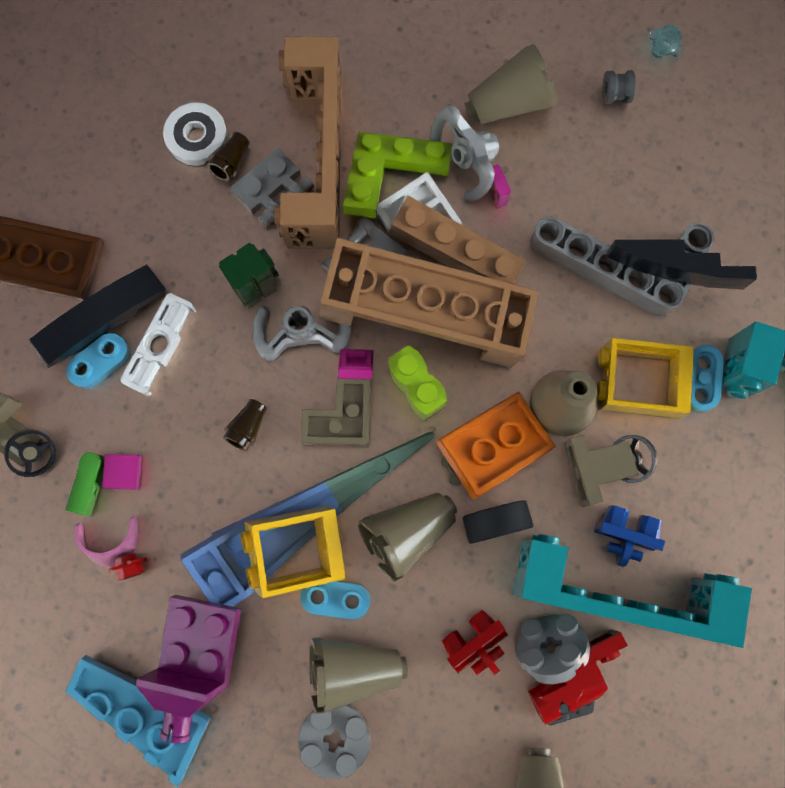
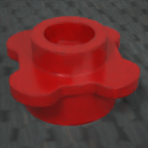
(128, 567)

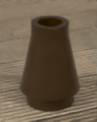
(227, 158)
(245, 426)

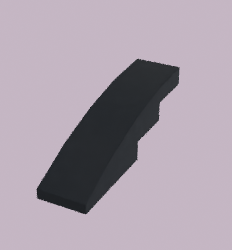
(669, 261)
(96, 316)

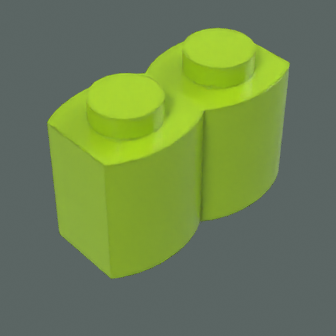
(423, 390)

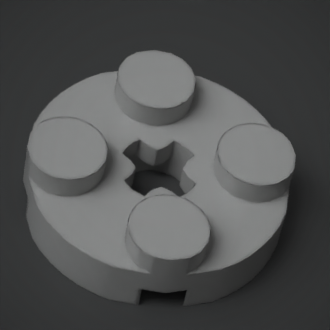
(549, 630)
(344, 759)

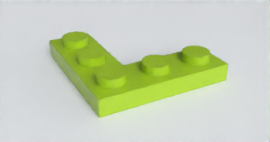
(380, 151)

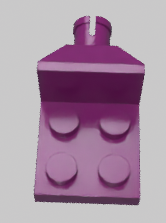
(192, 662)

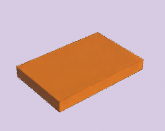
(495, 445)

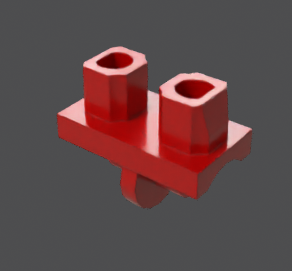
(464, 654)

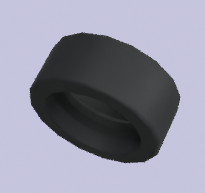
(497, 521)

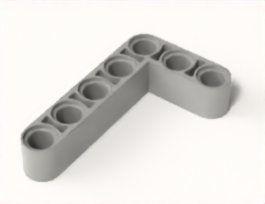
(618, 280)

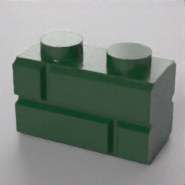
(250, 274)

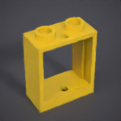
(679, 380)
(328, 548)

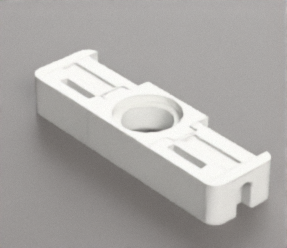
(166, 323)

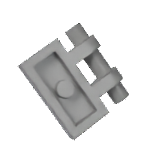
(266, 181)

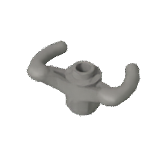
(469, 149)
(308, 335)

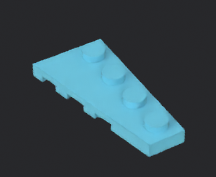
(118, 701)

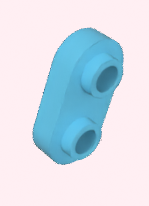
(98, 362)
(707, 380)
(335, 600)

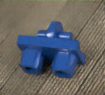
(645, 536)

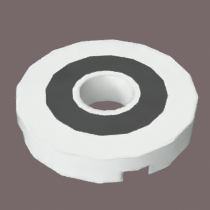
(192, 117)

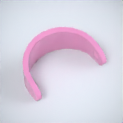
(108, 558)

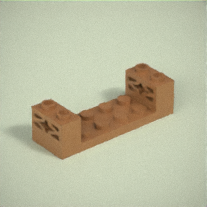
(314, 73)
(429, 300)

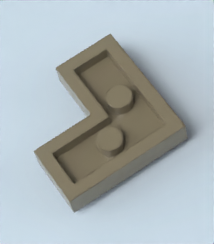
(347, 424)

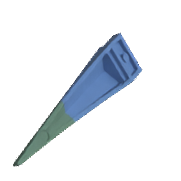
(220, 562)

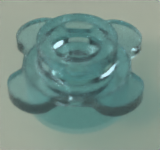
(670, 35)

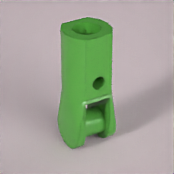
(86, 484)

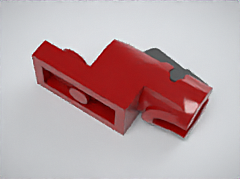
(576, 696)

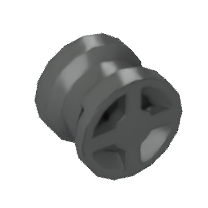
(618, 87)

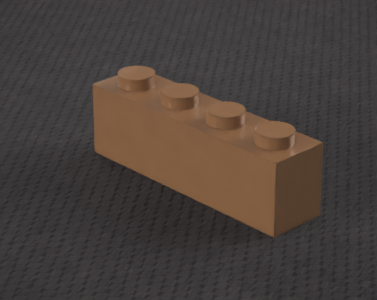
(453, 243)

